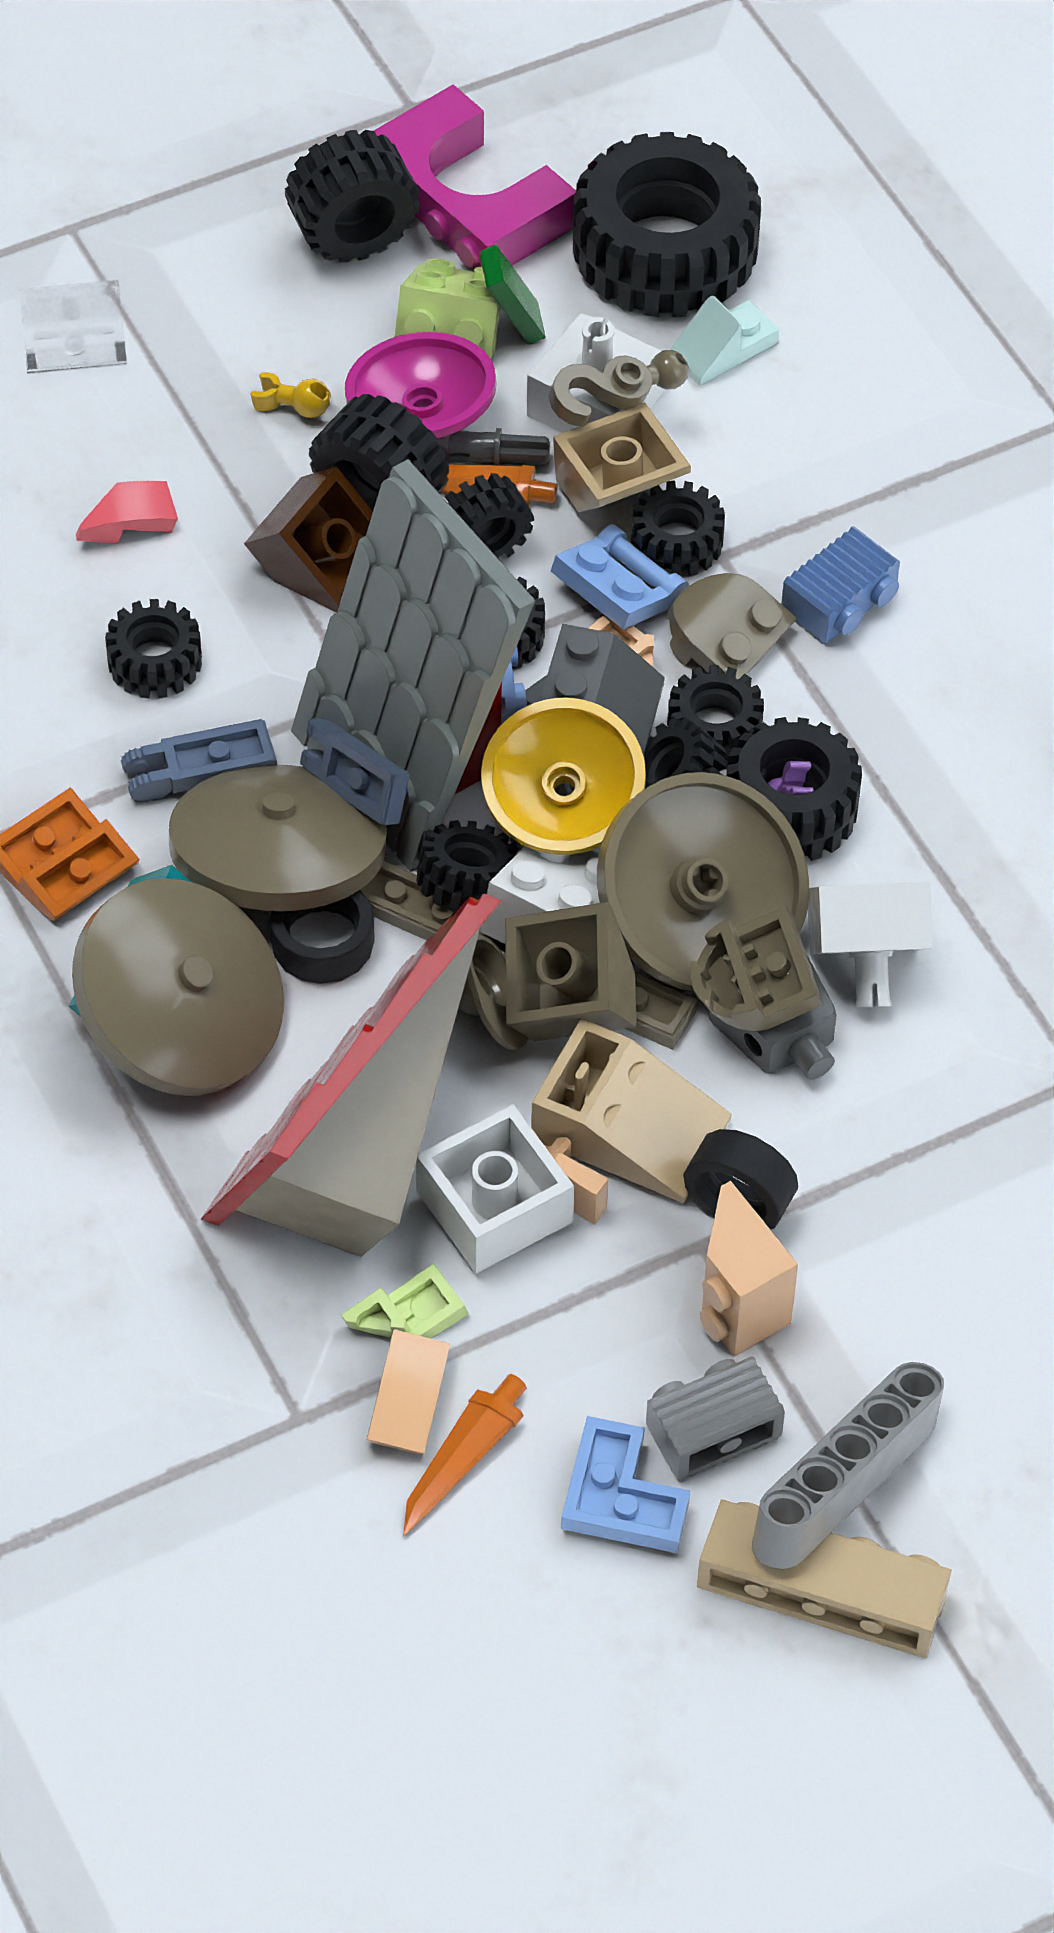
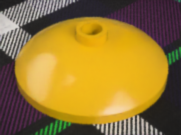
(553, 746)

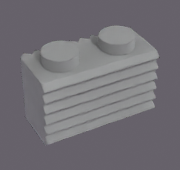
(714, 1416)

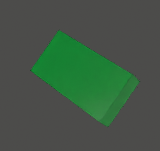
(512, 294)

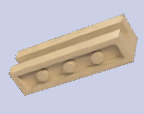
(839, 1585)

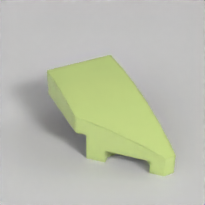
(418, 1307)

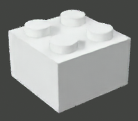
(539, 884)
(494, 1188)

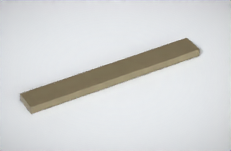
(397, 900)

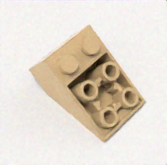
(624, 1110)

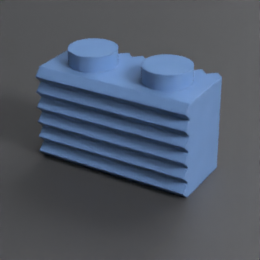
(841, 585)

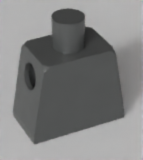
(796, 1040)

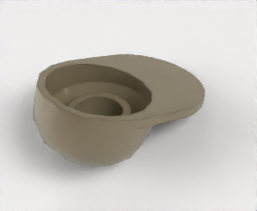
(486, 993)

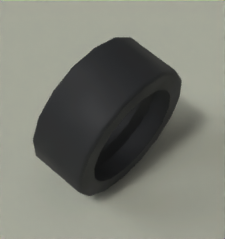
(327, 963)
(751, 1160)

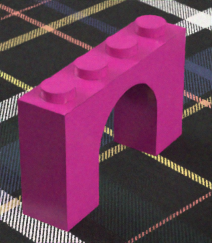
(515, 219)

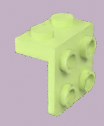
(449, 302)

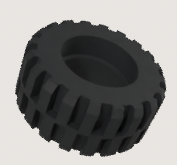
(674, 180)

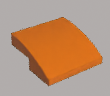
(62, 855)

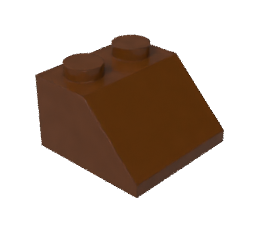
(313, 536)

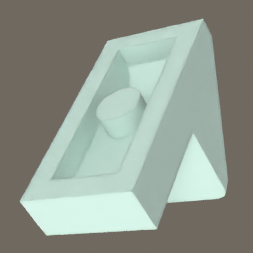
(724, 338)

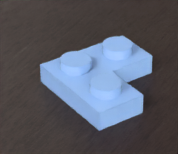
(610, 1502)

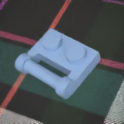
(610, 586)

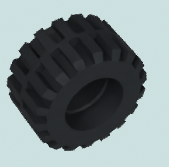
(352, 195)
(371, 439)
(816, 817)

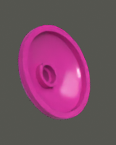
(431, 375)

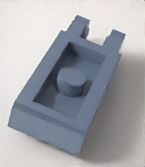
(196, 758)
(356, 772)

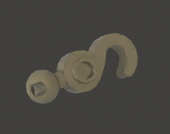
(621, 383)

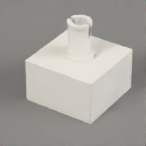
(587, 343)
(870, 925)

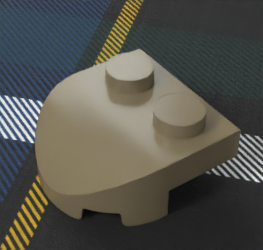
(726, 623)
(756, 973)

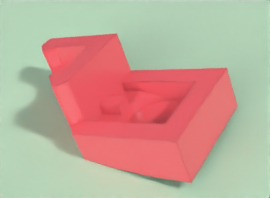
(129, 507)

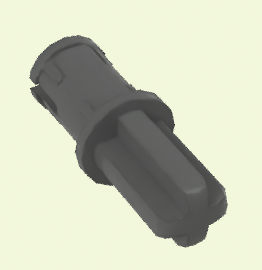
(498, 448)

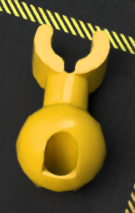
(308, 398)

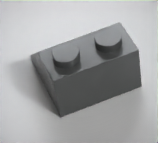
(608, 673)

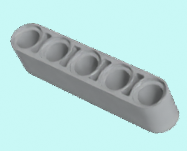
(847, 1465)

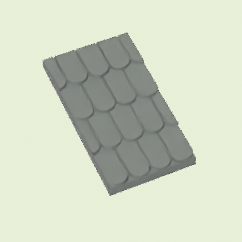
(418, 651)

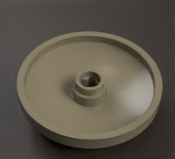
(274, 839)
(690, 859)
(178, 987)

